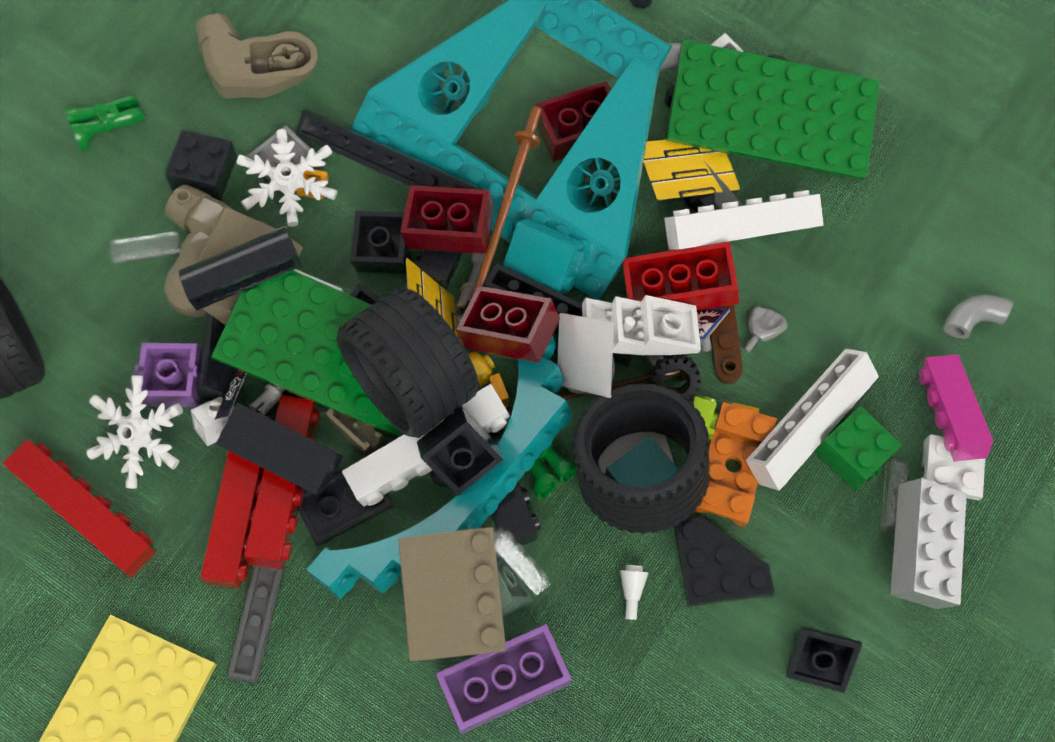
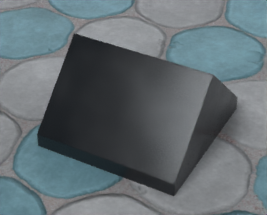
(822, 658)

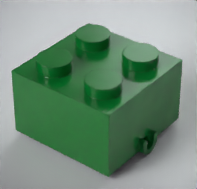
(858, 448)

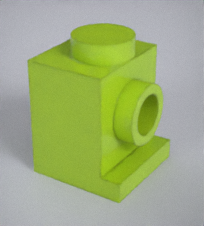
(707, 407)

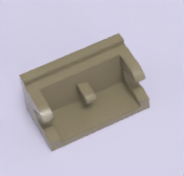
(360, 435)

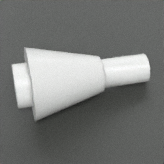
(633, 582)

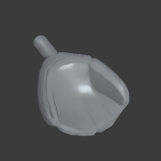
(764, 325)

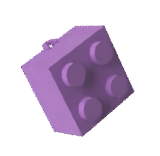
(170, 374)

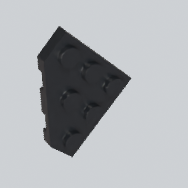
(718, 566)

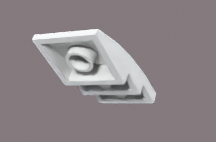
(648, 326)

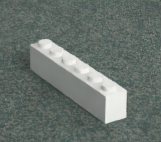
(743, 221)
(812, 419)
(401, 461)

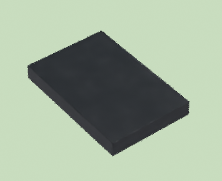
(336, 510)

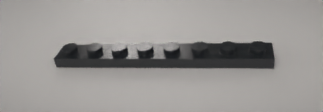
(376, 154)

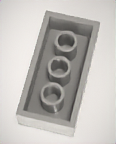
(929, 544)

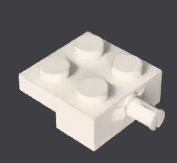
(959, 475)

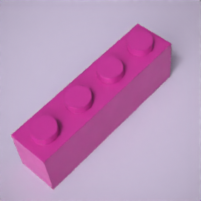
(955, 408)

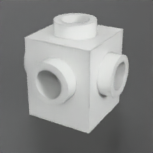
(204, 421)

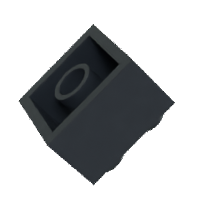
(201, 163)
(379, 242)
(459, 450)

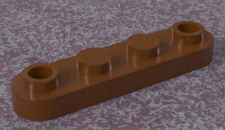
(727, 349)

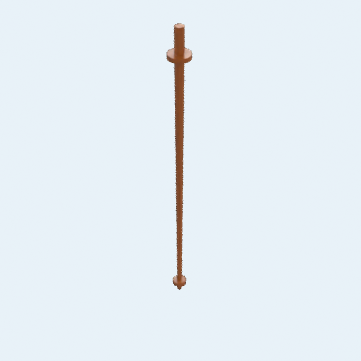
(527, 140)

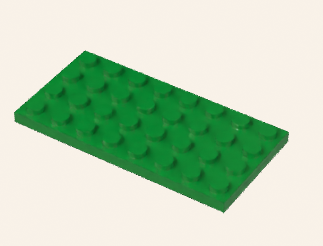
(773, 110)
(289, 339)

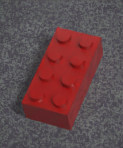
(690, 276)

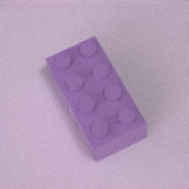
(504, 680)

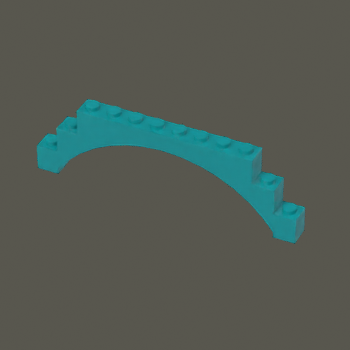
(531, 429)

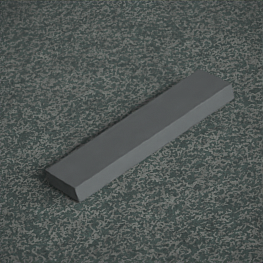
(255, 624)

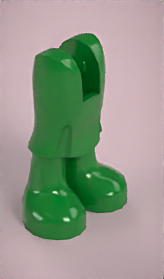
(111, 116)
(545, 481)

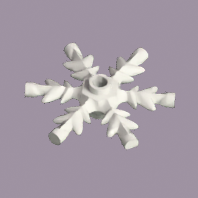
(286, 177)
(134, 431)

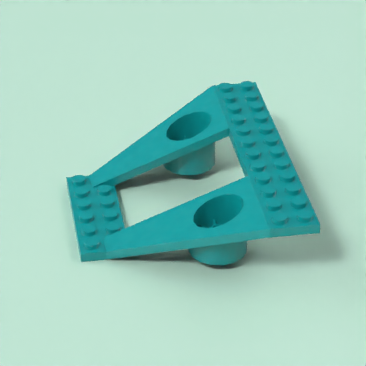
(415, 119)

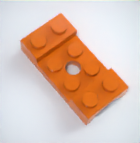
(735, 438)

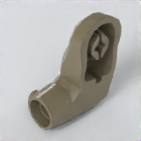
(255, 65)
(195, 214)

